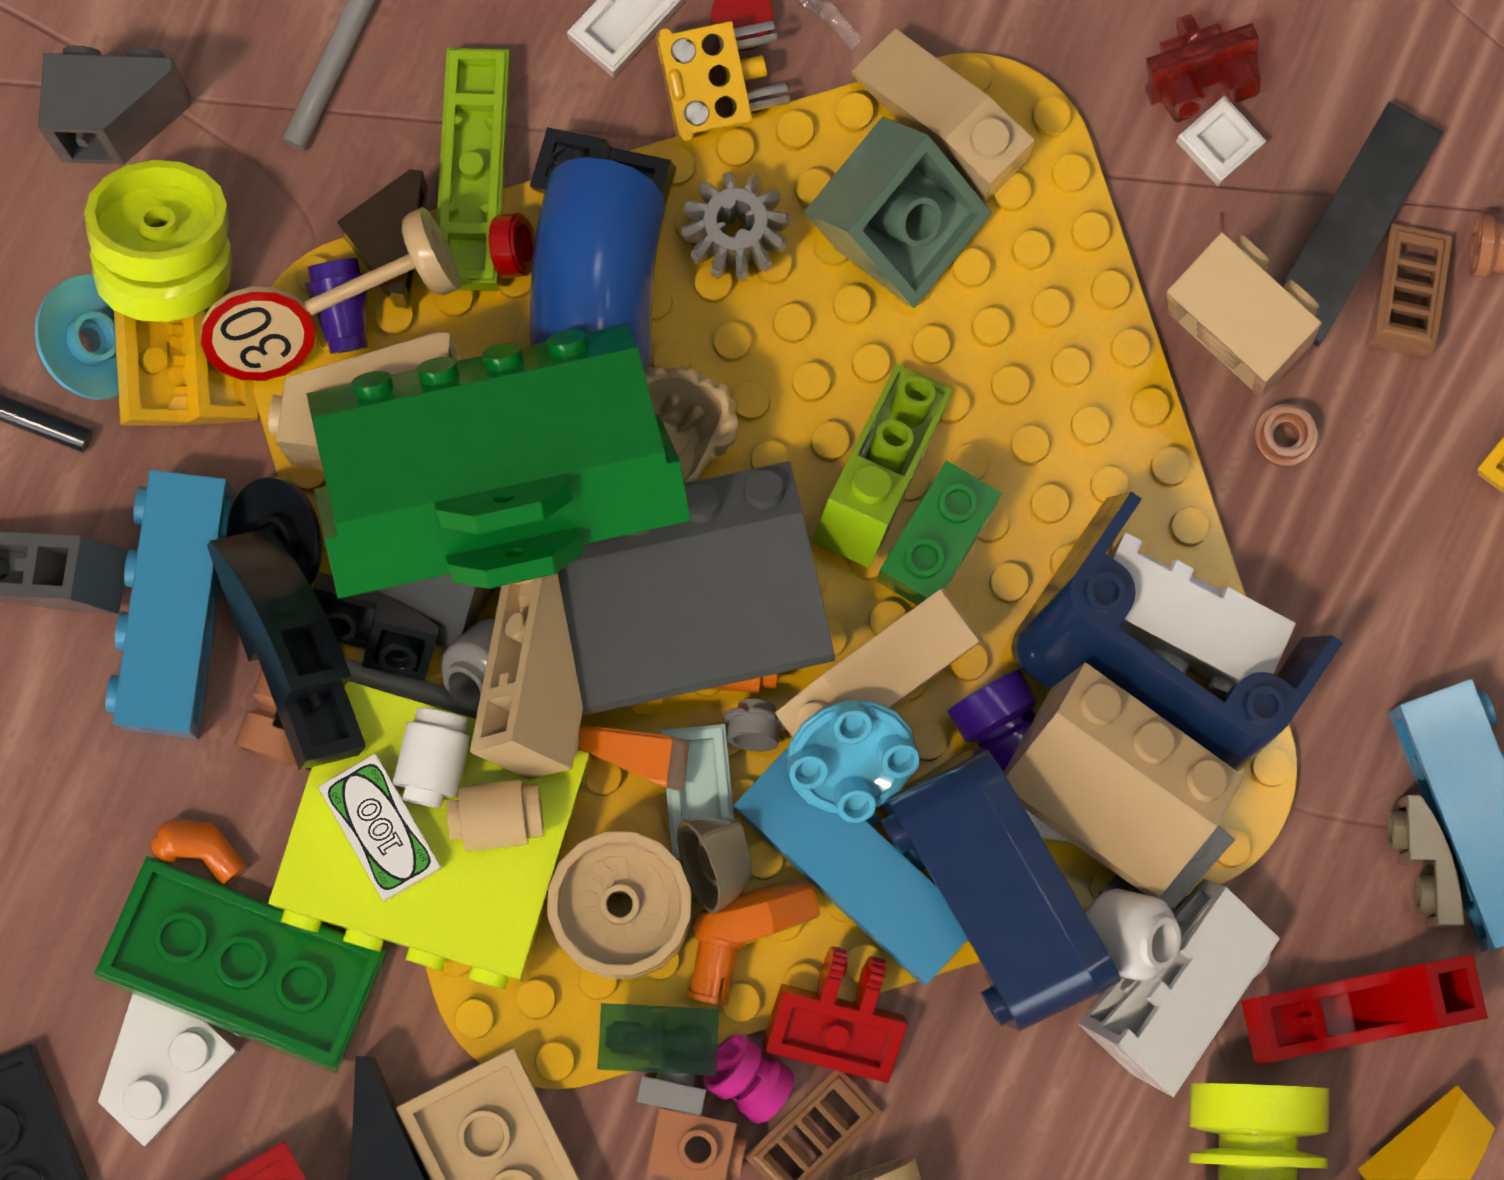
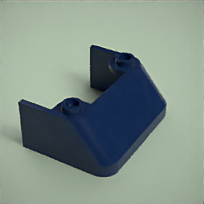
(1080, 623)
(1001, 889)

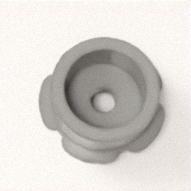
(753, 725)

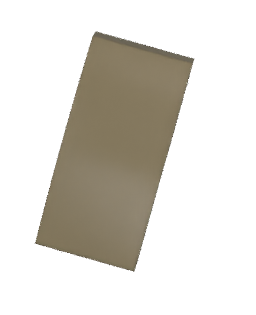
(1421, 842)

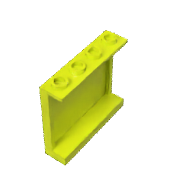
(472, 910)

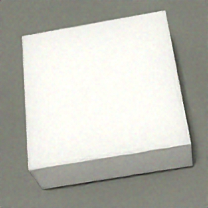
(1221, 141)

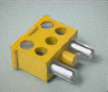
(688, 83)

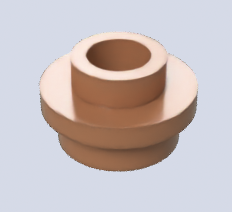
(1299, 422)

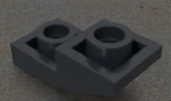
(389, 630)

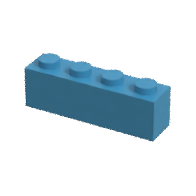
(171, 605)
(1462, 782)
(857, 873)

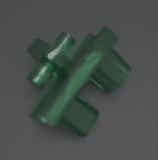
(658, 1039)

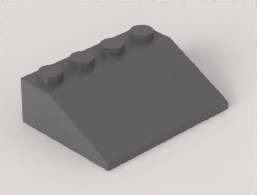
(698, 597)

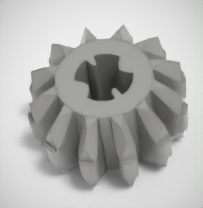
(722, 209)

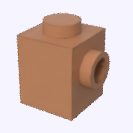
(695, 1147)

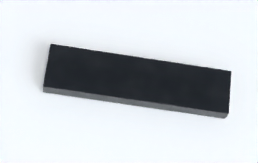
(1362, 211)

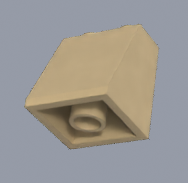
(291, 414)

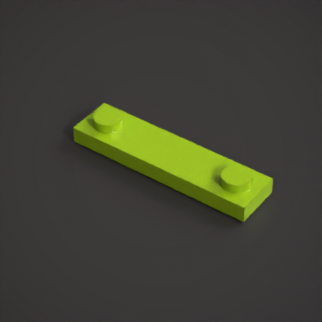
(473, 159)

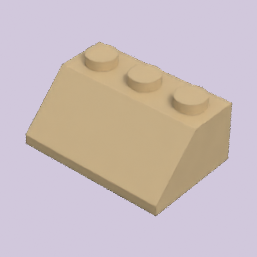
(1120, 780)

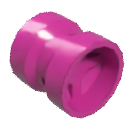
(749, 1079)

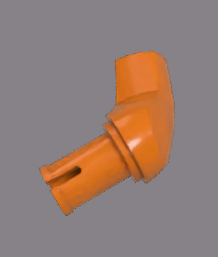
(743, 922)

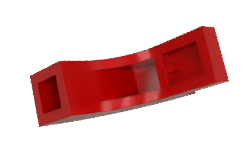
(1364, 1009)

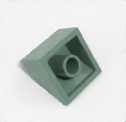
(899, 210)

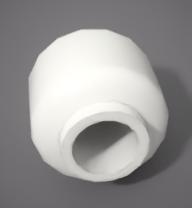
(1136, 932)

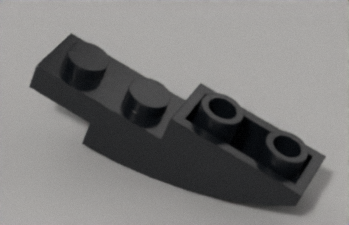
(293, 642)

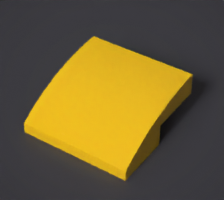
(170, 380)

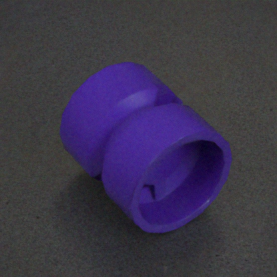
(996, 716)

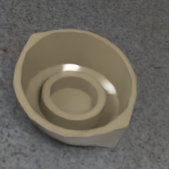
(714, 860)

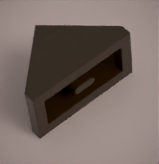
(376, 230)

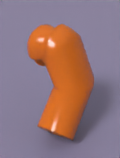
(198, 840)

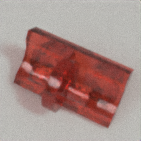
(1201, 60)

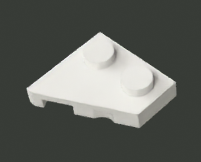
(160, 1067)

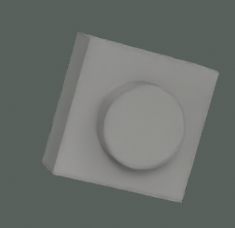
(672, 1092)

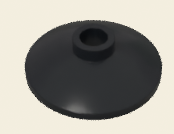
(287, 512)

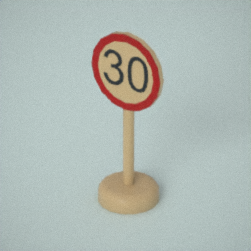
(271, 332)

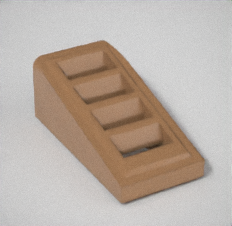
(1400, 337)
(851, 1094)

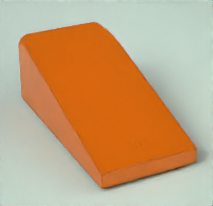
(645, 754)

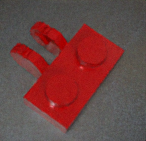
(835, 1030)

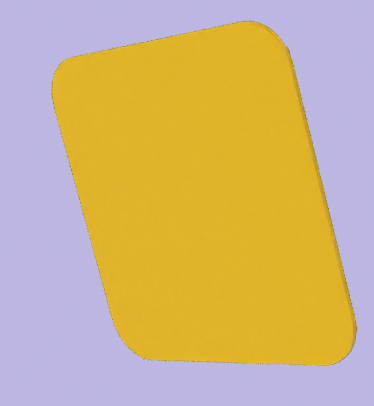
(1049, 406)

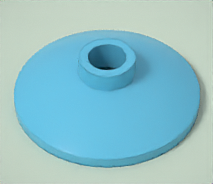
(63, 314)

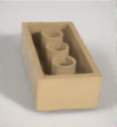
(1244, 312)

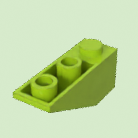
(882, 466)

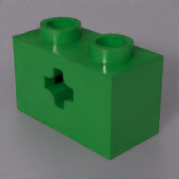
(938, 535)

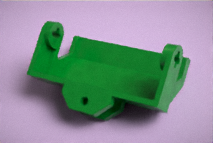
(492, 463)

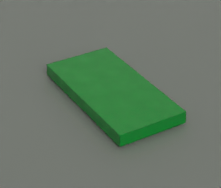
(239, 965)

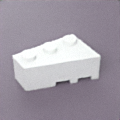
(1197, 624)
(1169, 1021)

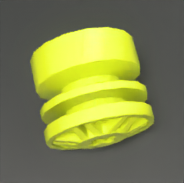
(1258, 1128)

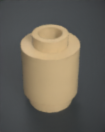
(496, 815)

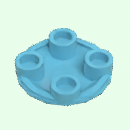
(851, 758)

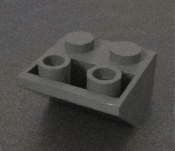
(106, 104)

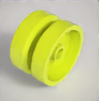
(159, 240)

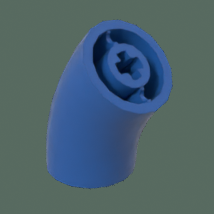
(596, 251)

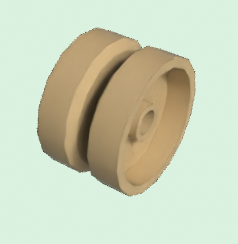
(619, 865)

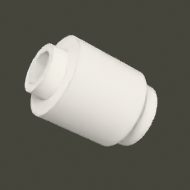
(432, 757)

